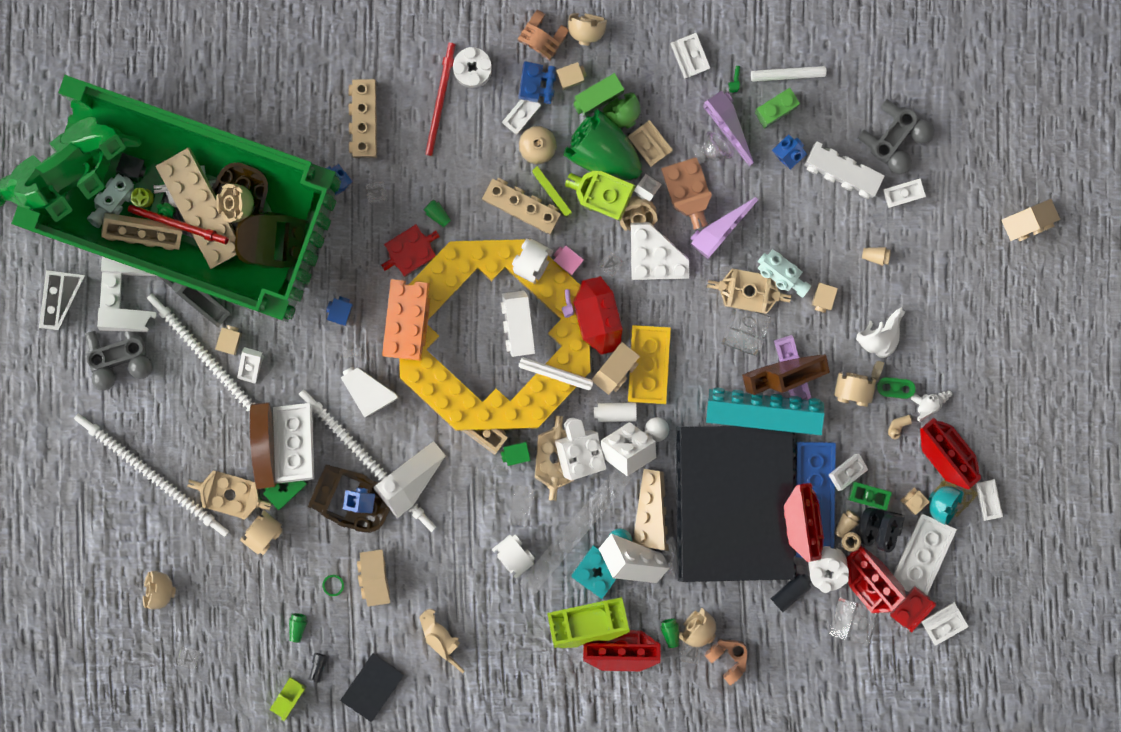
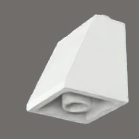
(367, 391)

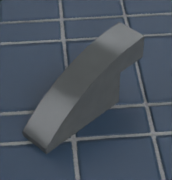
(201, 302)

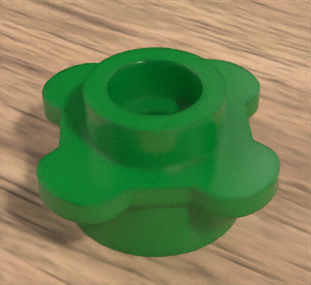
(166, 210)

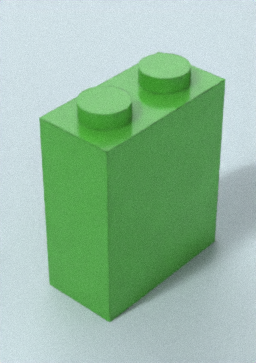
(598, 95)
(777, 108)

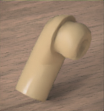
(896, 426)

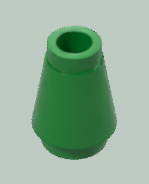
(437, 213)
(297, 625)
(670, 631)

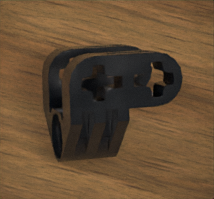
(888, 523)

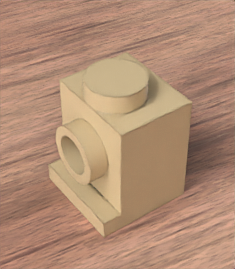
(914, 501)

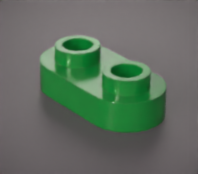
(896, 388)

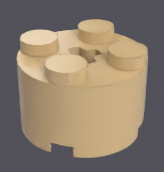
(854, 388)
(261, 533)

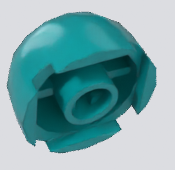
(944, 503)

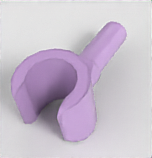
(568, 310)

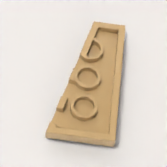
(650, 519)

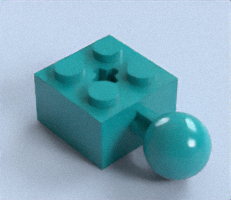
(593, 559)

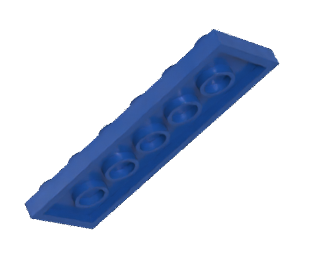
(813, 466)

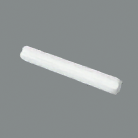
(789, 73)
(556, 373)

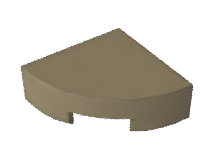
(877, 369)

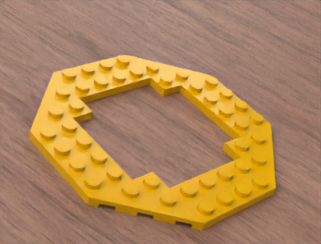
(541, 394)

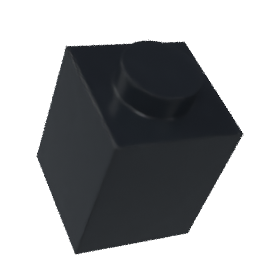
(131, 167)

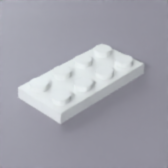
(293, 443)
(924, 554)

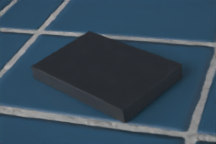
(372, 687)

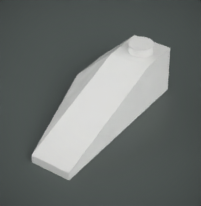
(408, 481)

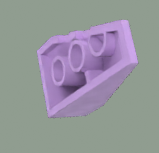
(725, 116)
(713, 235)

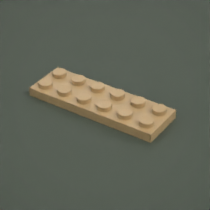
(197, 204)

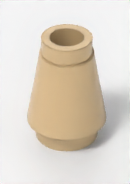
(877, 255)
(847, 523)
(857, 542)

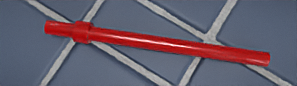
(448, 63)
(209, 235)

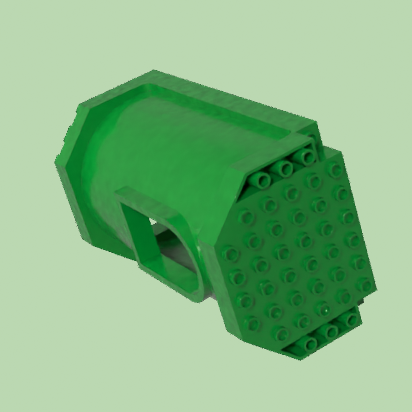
(294, 190)

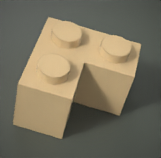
(1034, 219)
(613, 372)
(373, 578)

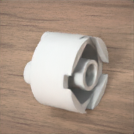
(470, 57)
(532, 260)
(513, 556)
(830, 571)

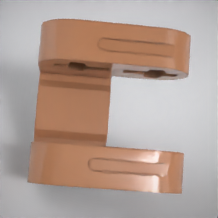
(539, 39)
(718, 649)

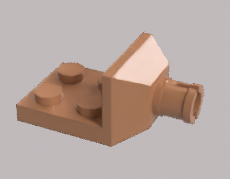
(688, 190)

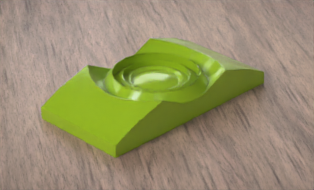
(588, 623)

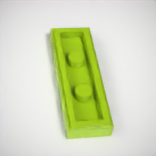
(551, 191)

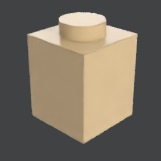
(571, 75)
(824, 297)
(229, 340)

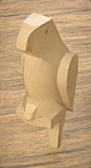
(439, 637)

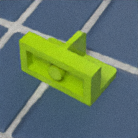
(287, 698)

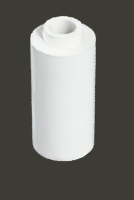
(615, 412)

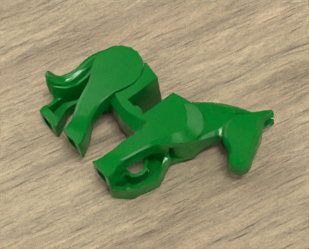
(79, 160)

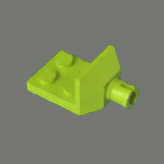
(602, 193)

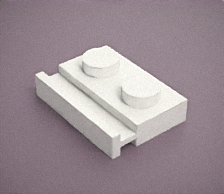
(690, 55)
(944, 623)

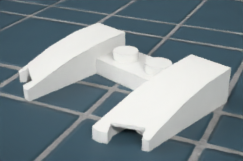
(109, 314)

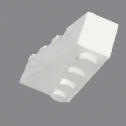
(843, 170)

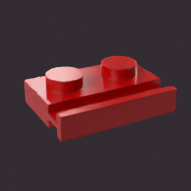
(913, 609)

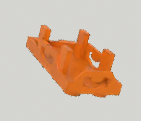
(406, 320)

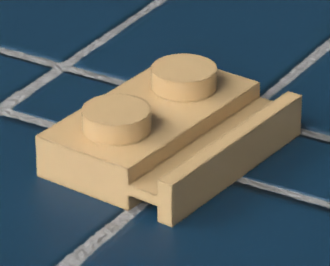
(650, 143)

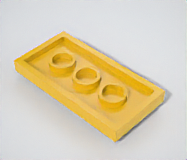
(650, 377)

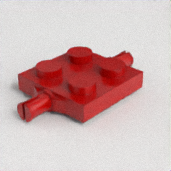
(410, 250)

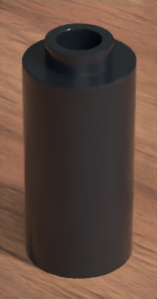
(791, 592)

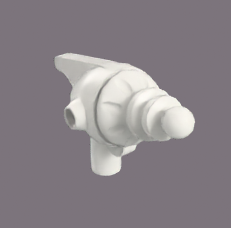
(930, 403)

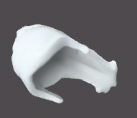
(882, 340)

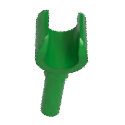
(734, 86)

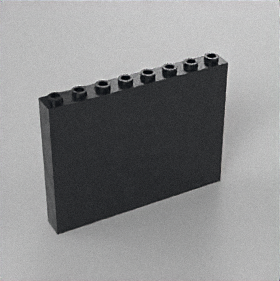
(733, 503)

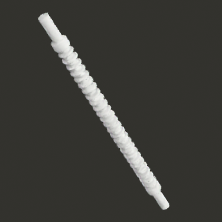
(165, 313)
(95, 430)
(418, 513)

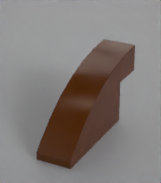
(786, 374)
(262, 445)

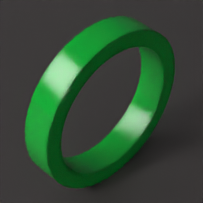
(323, 585)

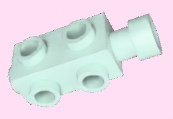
(117, 197)
(782, 272)

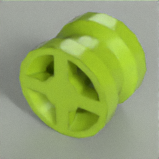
(137, 197)

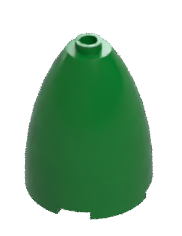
(603, 147)

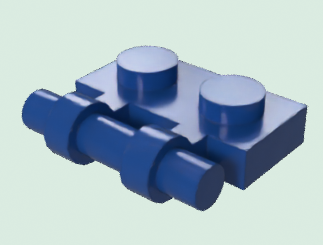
(531, 82)

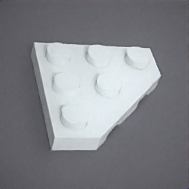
(655, 255)

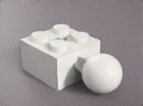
(632, 448)

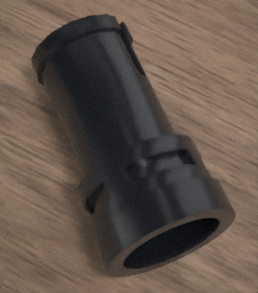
(319, 662)

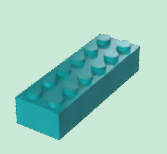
(765, 411)

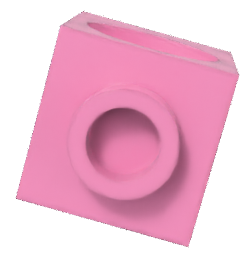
(567, 259)

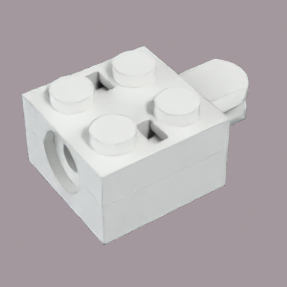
(579, 451)

